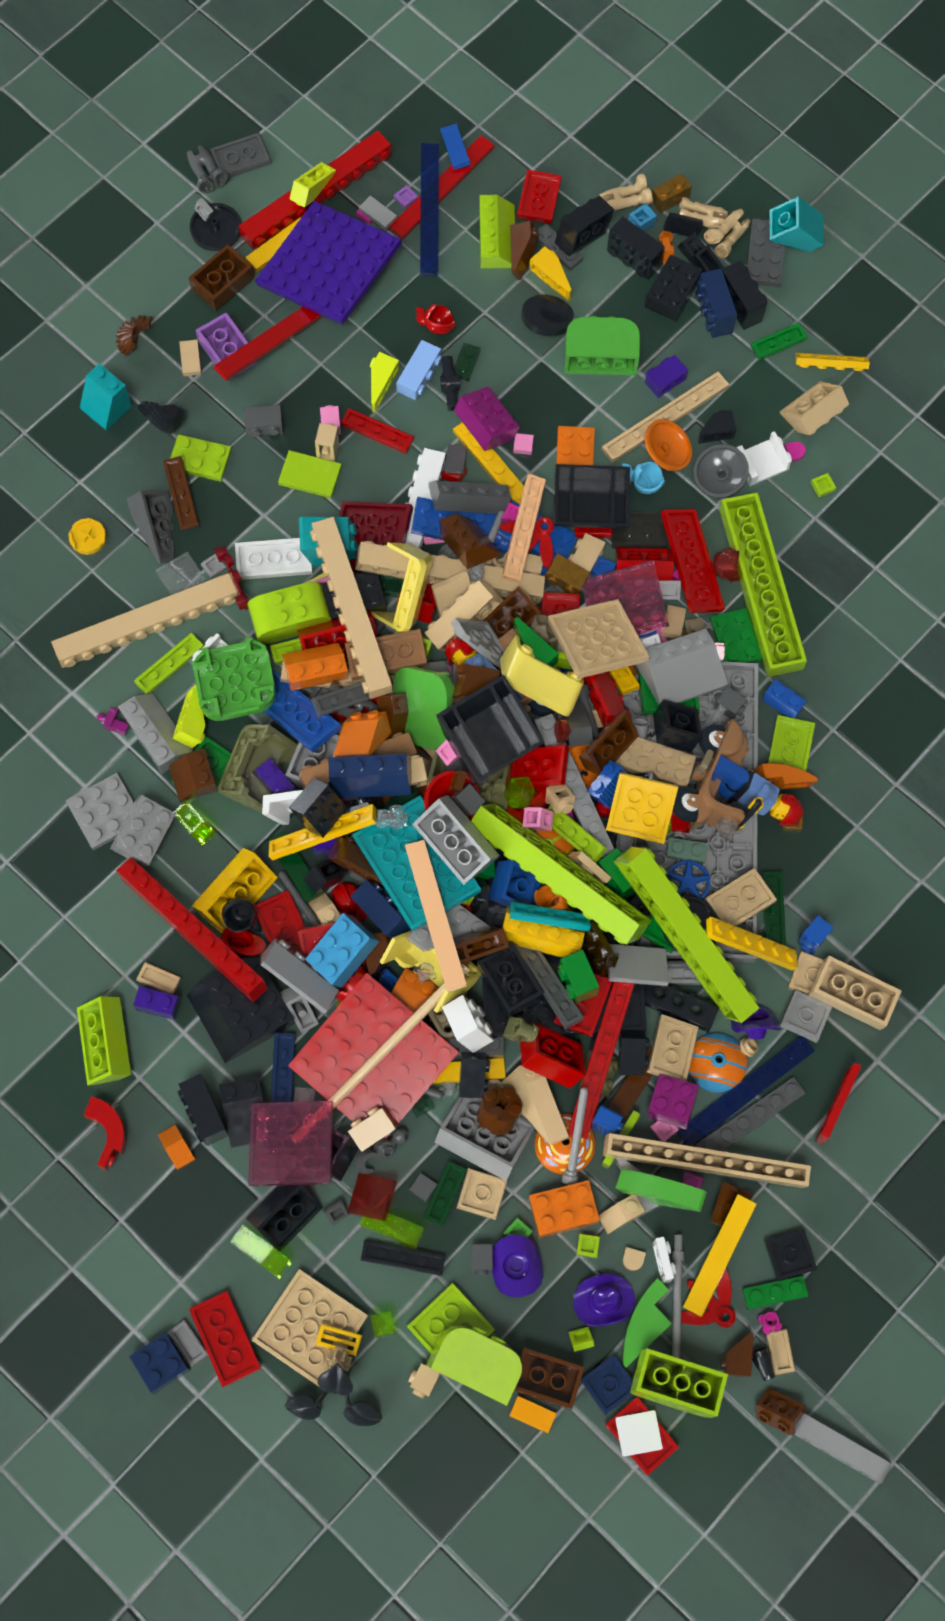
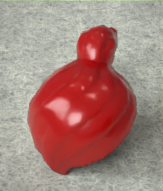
(436, 318)

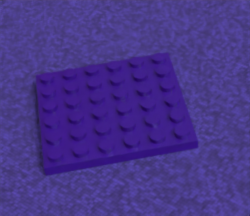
(328, 262)

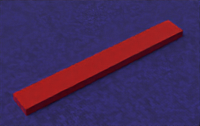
(447, 182)
(266, 342)
(603, 1052)

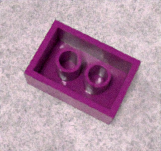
(486, 418)

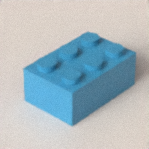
(342, 950)

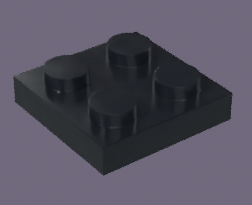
(790, 1255)

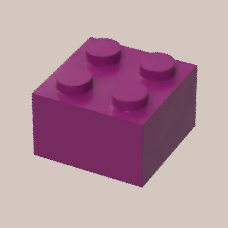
(673, 1101)

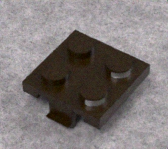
(599, 950)

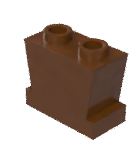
(472, 679)

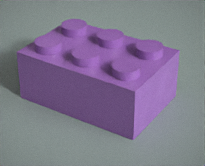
(221, 338)

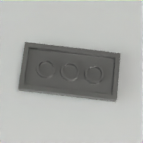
(764, 257)

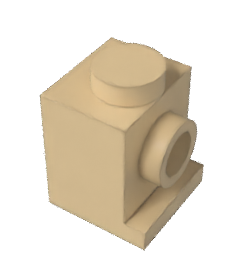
(560, 803)

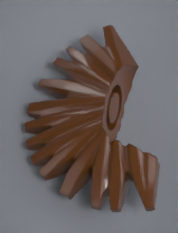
(129, 333)

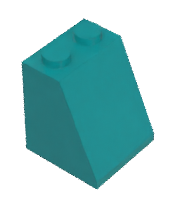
(797, 225)
(104, 397)
(346, 530)

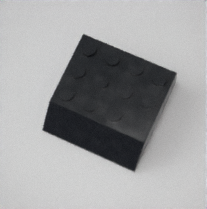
(592, 496)
(489, 729)
(233, 1019)

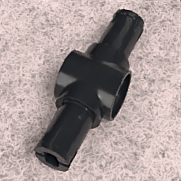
(449, 382)

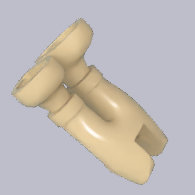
(616, 199)
(711, 215)
(714, 236)

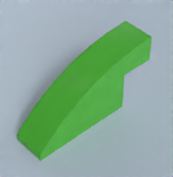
(661, 1190)
(645, 1323)

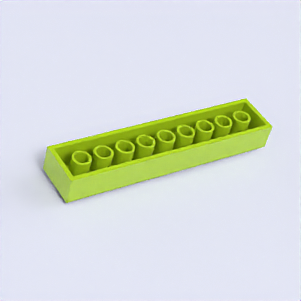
(763, 585)
(560, 874)
(686, 933)

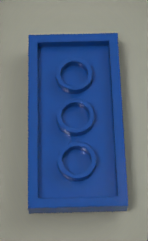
(561, 538)

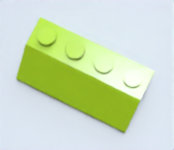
(495, 234)
(103, 1040)

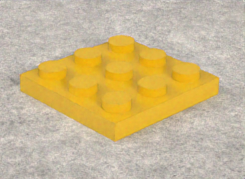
(642, 808)

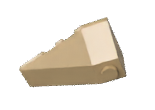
(537, 1104)

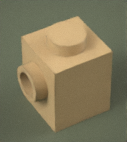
(423, 1381)

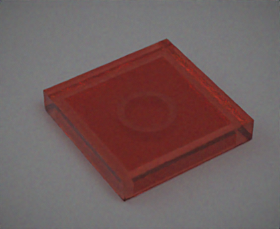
(372, 1197)

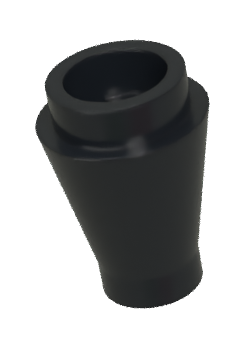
(763, 1362)

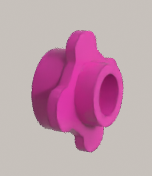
(772, 1317)

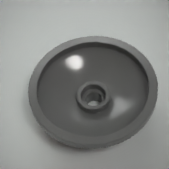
(719, 460)

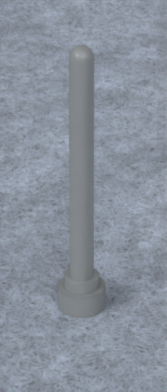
(476, 572)
(570, 1175)

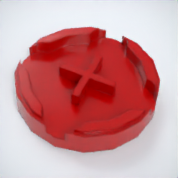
(350, 984)

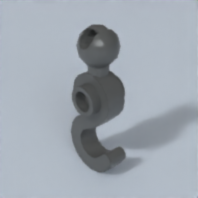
(382, 1150)

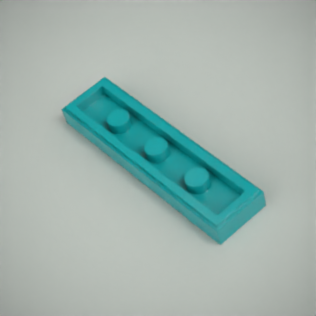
(549, 916)

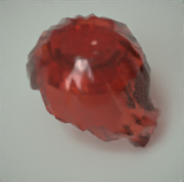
(726, 566)

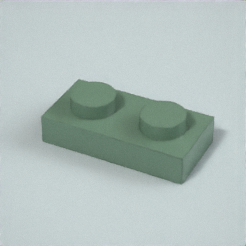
(687, 850)

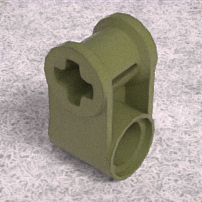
(519, 1030)

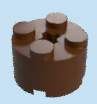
(499, 1110)

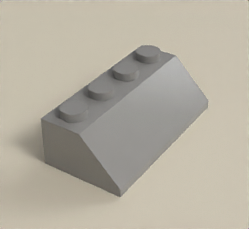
(153, 730)
(455, 839)
(298, 974)

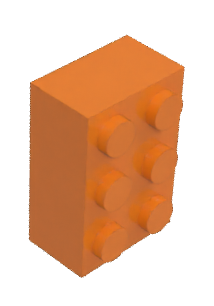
(563, 1209)

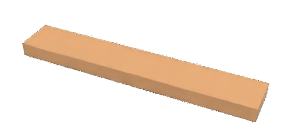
(523, 528)

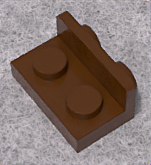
(779, 1411)

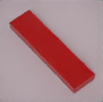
(377, 431)

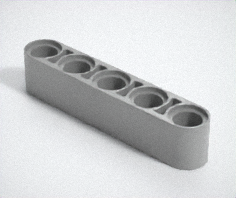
(842, 1448)

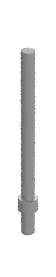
(677, 1257)

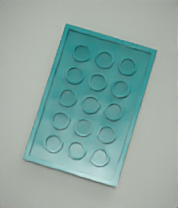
(388, 857)

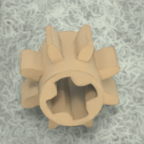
(340, 1356)

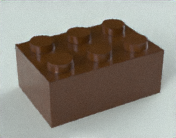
(221, 277)
(549, 1379)

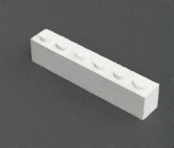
(430, 469)

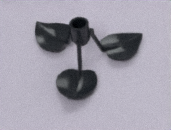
(336, 1382)

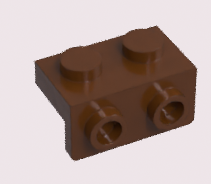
(725, 1201)

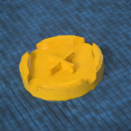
(87, 536)

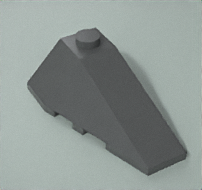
(153, 518)

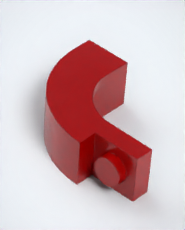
(116, 1133)

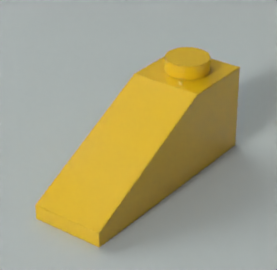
(549, 269)

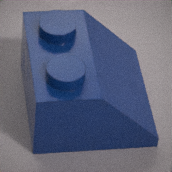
(513, 884)

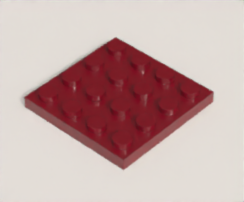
(377, 523)

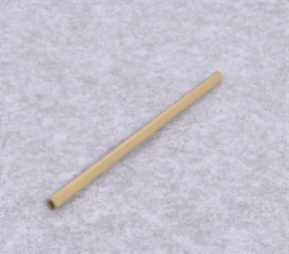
(385, 1049)

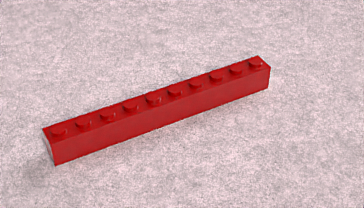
(284, 211)
(192, 930)

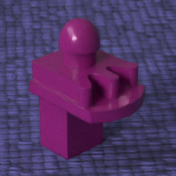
(111, 722)

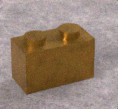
(670, 193)
(566, 574)

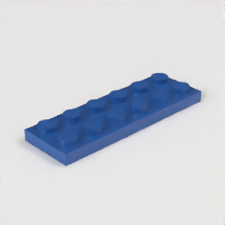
(427, 522)
(298, 717)

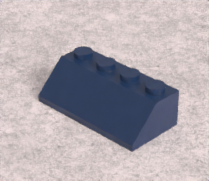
(371, 776)

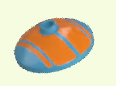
(717, 1076)

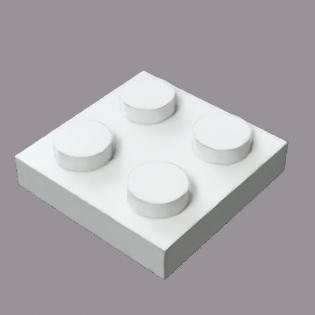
(665, 1267)

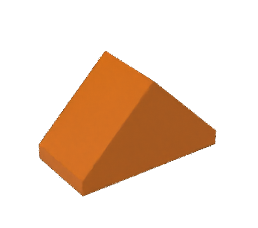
(176, 1147)

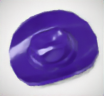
(757, 1023)
(516, 1266)
(603, 1300)

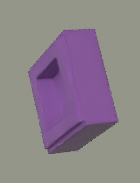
(405, 197)

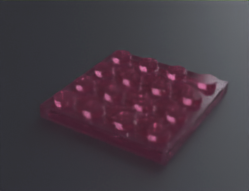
(637, 591)
(290, 1143)

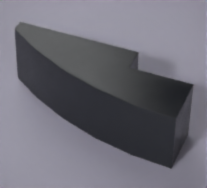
(699, 254)

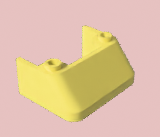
(412, 589)
(538, 679)
(409, 955)

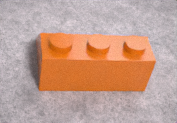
(315, 666)

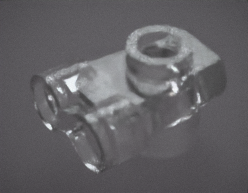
(394, 817)

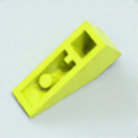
(310, 184)
(382, 375)
(191, 721)

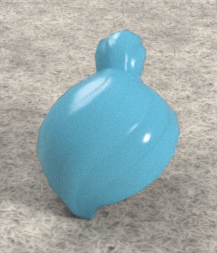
(646, 477)

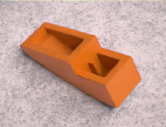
(785, 776)

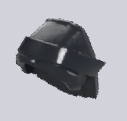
(164, 417)

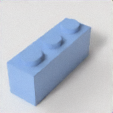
(419, 370)

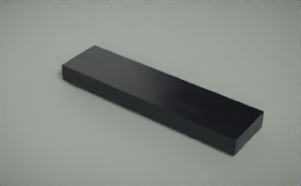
(403, 1258)

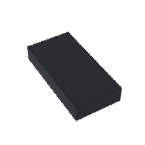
(682, 224)

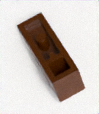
(523, 244)
(397, 711)
(480, 944)

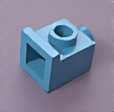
(643, 217)

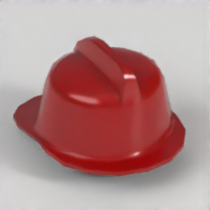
(344, 903)
(243, 942)

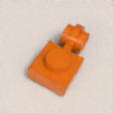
(666, 239)

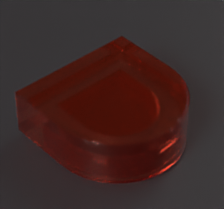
(561, 730)

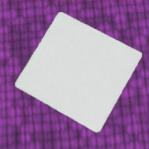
(638, 1433)

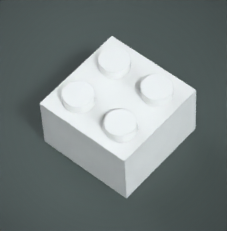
(468, 1023)

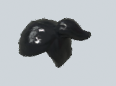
(240, 915)

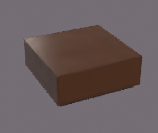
(457, 781)

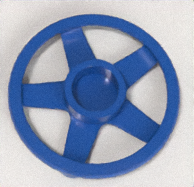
(688, 881)

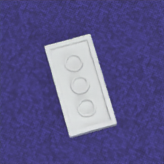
(271, 559)

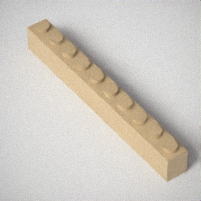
(388, 562)
(352, 608)
(145, 620)
(706, 1160)

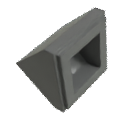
(336, 1212)

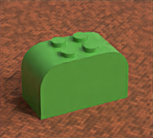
(602, 346)

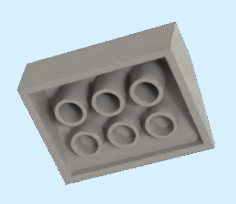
(683, 668)
(470, 1141)

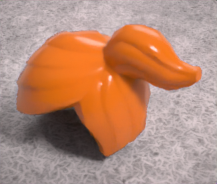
(546, 898)

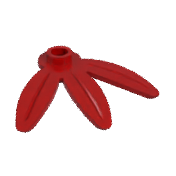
(539, 534)
(716, 1308)

